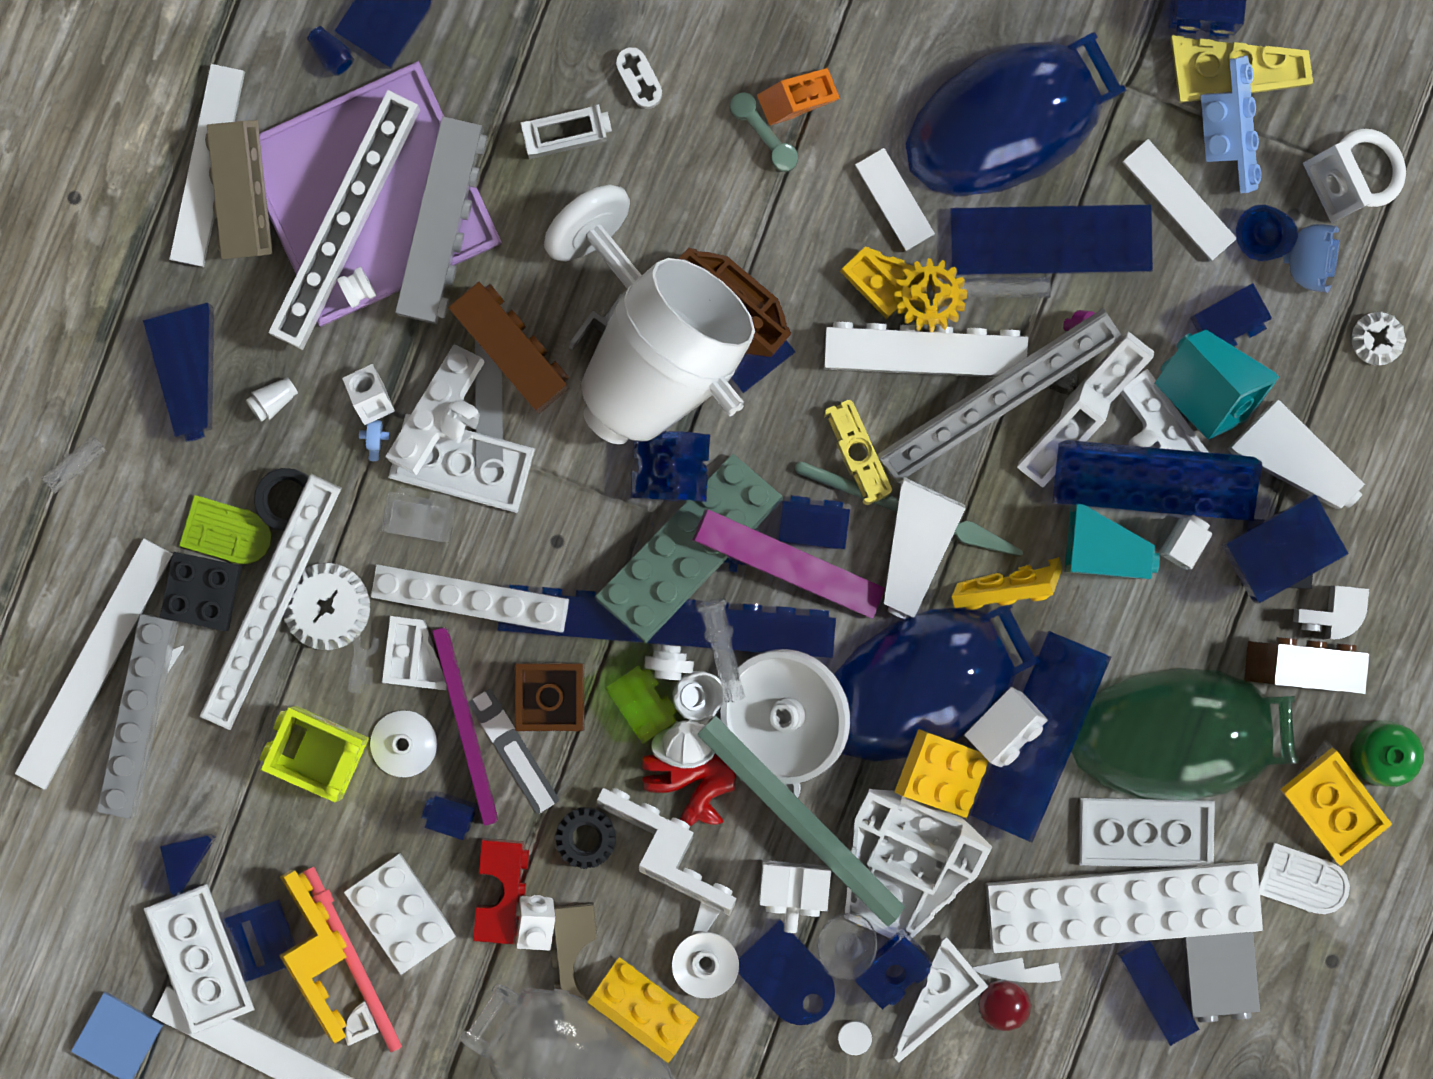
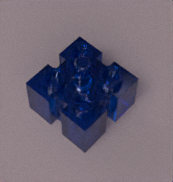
(671, 467)

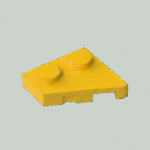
(876, 278)

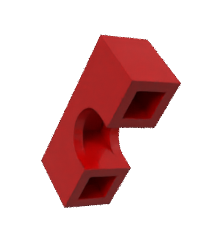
(505, 861)

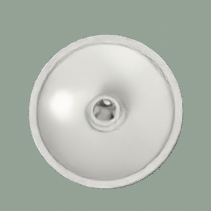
(791, 714)

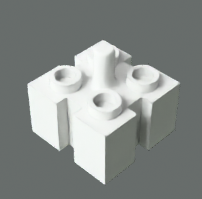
(794, 890)

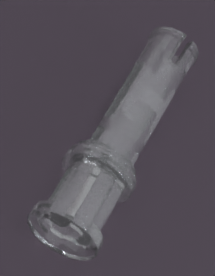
(719, 634)

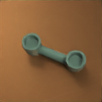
(784, 155)

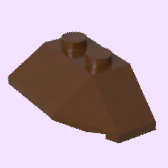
(761, 304)

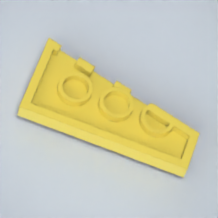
(1204, 67)

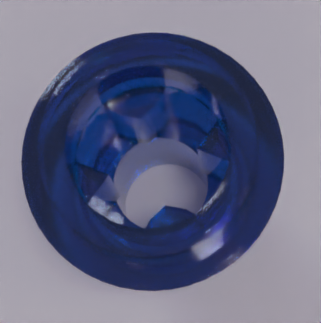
(331, 52)

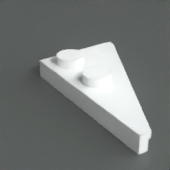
(943, 994)

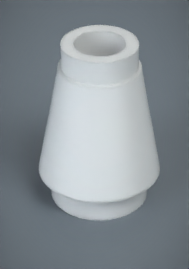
(271, 399)

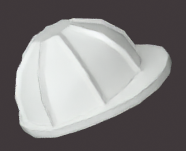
(682, 745)

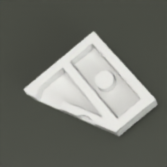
(411, 655)

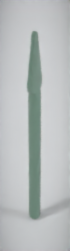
(966, 532)

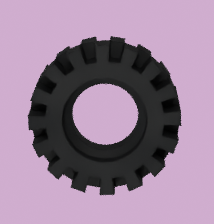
(565, 843)

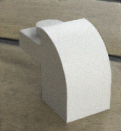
(1344, 616)

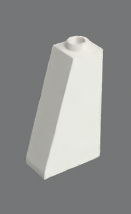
(1298, 457)
(919, 541)

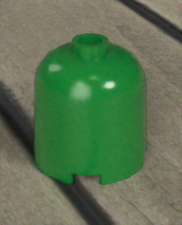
(1387, 754)

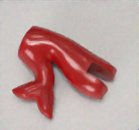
(716, 777)

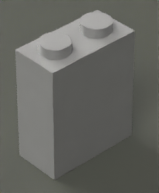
(1221, 976)

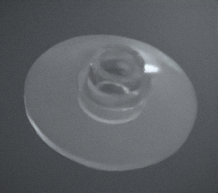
(835, 946)

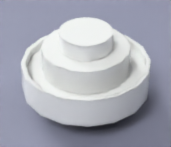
(669, 662)

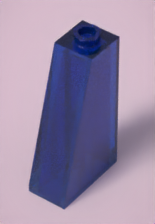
(184, 363)

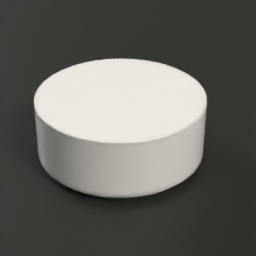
(854, 1037)

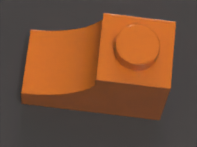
(797, 96)

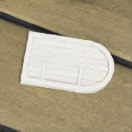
(1304, 881)

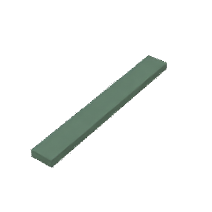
(801, 821)

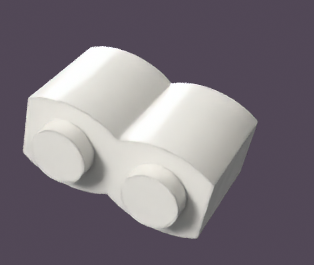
(1186, 542)

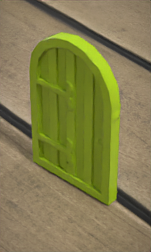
(225, 532)

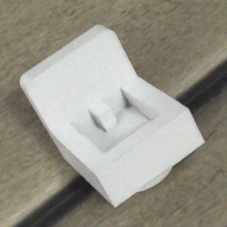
(535, 923)

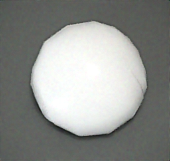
(698, 696)

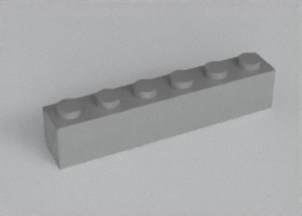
(440, 220)
(137, 716)

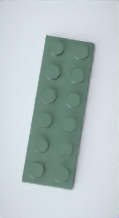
(675, 566)

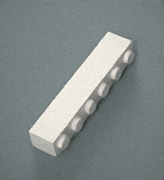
(922, 352)

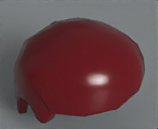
(1005, 1005)

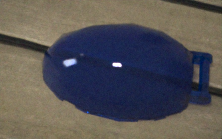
(1009, 117)
(928, 676)

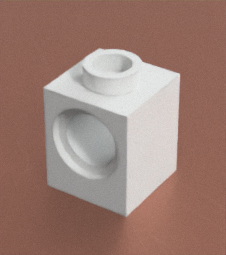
(368, 394)

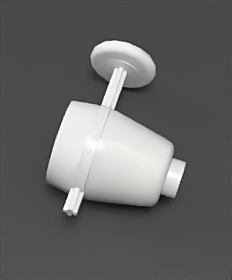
(668, 338)

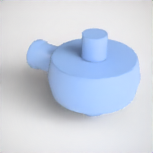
(374, 437)

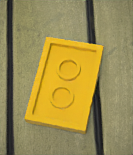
(942, 774)
(1336, 806)
(643, 1009)

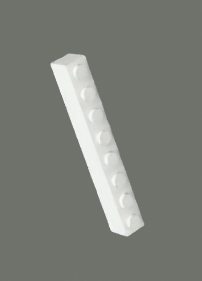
(345, 220)

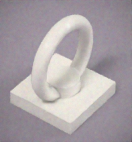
(1341, 181)

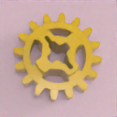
(944, 294)

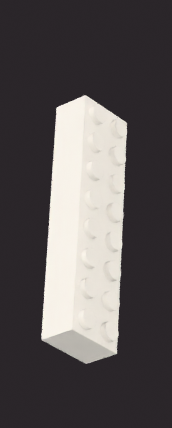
(1123, 906)

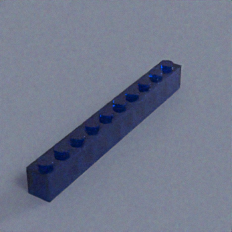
(752, 628)

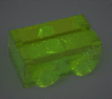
(641, 703)

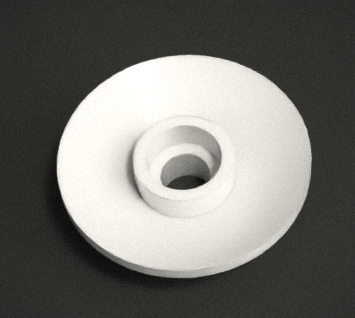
(421, 741)
(700, 980)

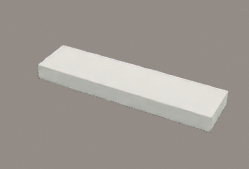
(1179, 200)

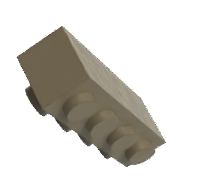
(238, 189)

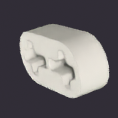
(646, 74)

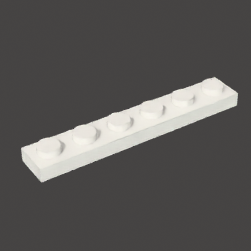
(470, 598)

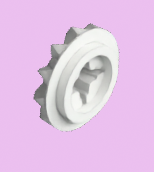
(1363, 341)

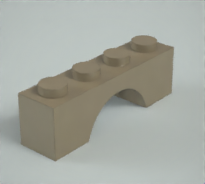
(573, 930)

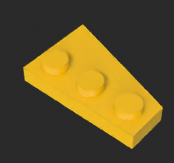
(1021, 584)

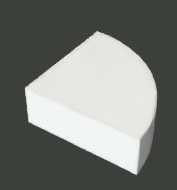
(360, 1024)

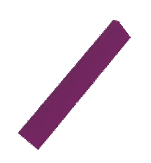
(788, 563)
(465, 726)

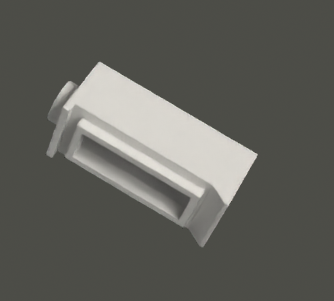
(600, 126)

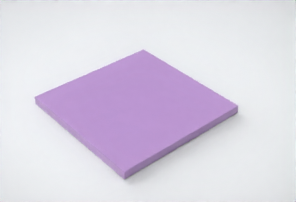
(308, 163)

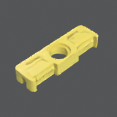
(849, 431)

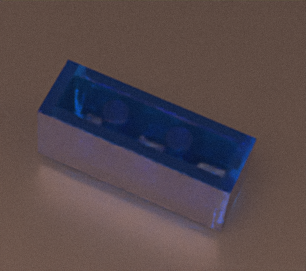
(1158, 991)

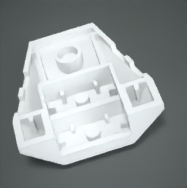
(916, 855)

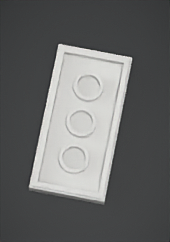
(454, 471)
(1146, 832)
(199, 959)

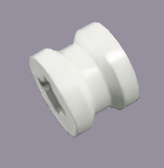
(356, 287)

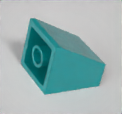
(1214, 383)
(1106, 548)

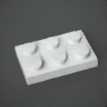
(400, 913)

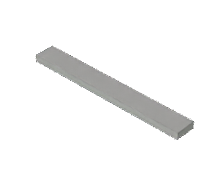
(1000, 395)

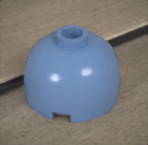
(1314, 257)

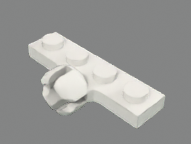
(439, 411)
(1160, 418)

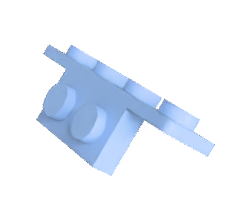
(1230, 125)

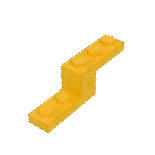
(314, 955)

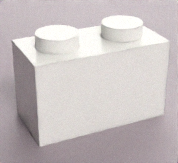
(1006, 728)

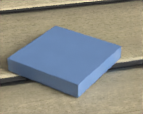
(117, 1037)

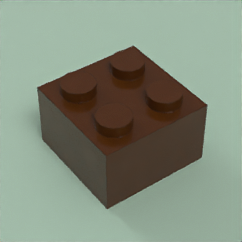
(549, 696)

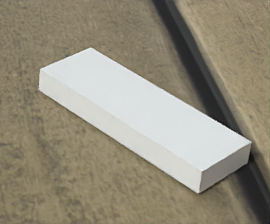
(894, 199)

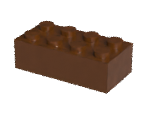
(509, 348)

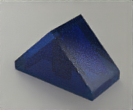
(183, 859)

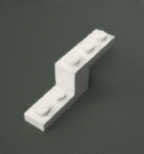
(1087, 406)
(666, 850)

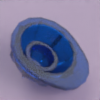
(1266, 233)

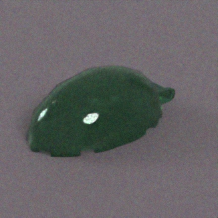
(1182, 735)

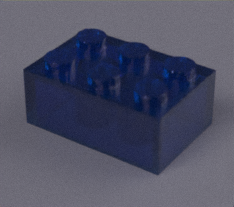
(1284, 549)

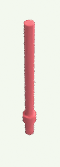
(353, 962)

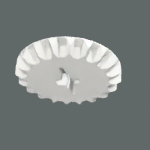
(350, 607)

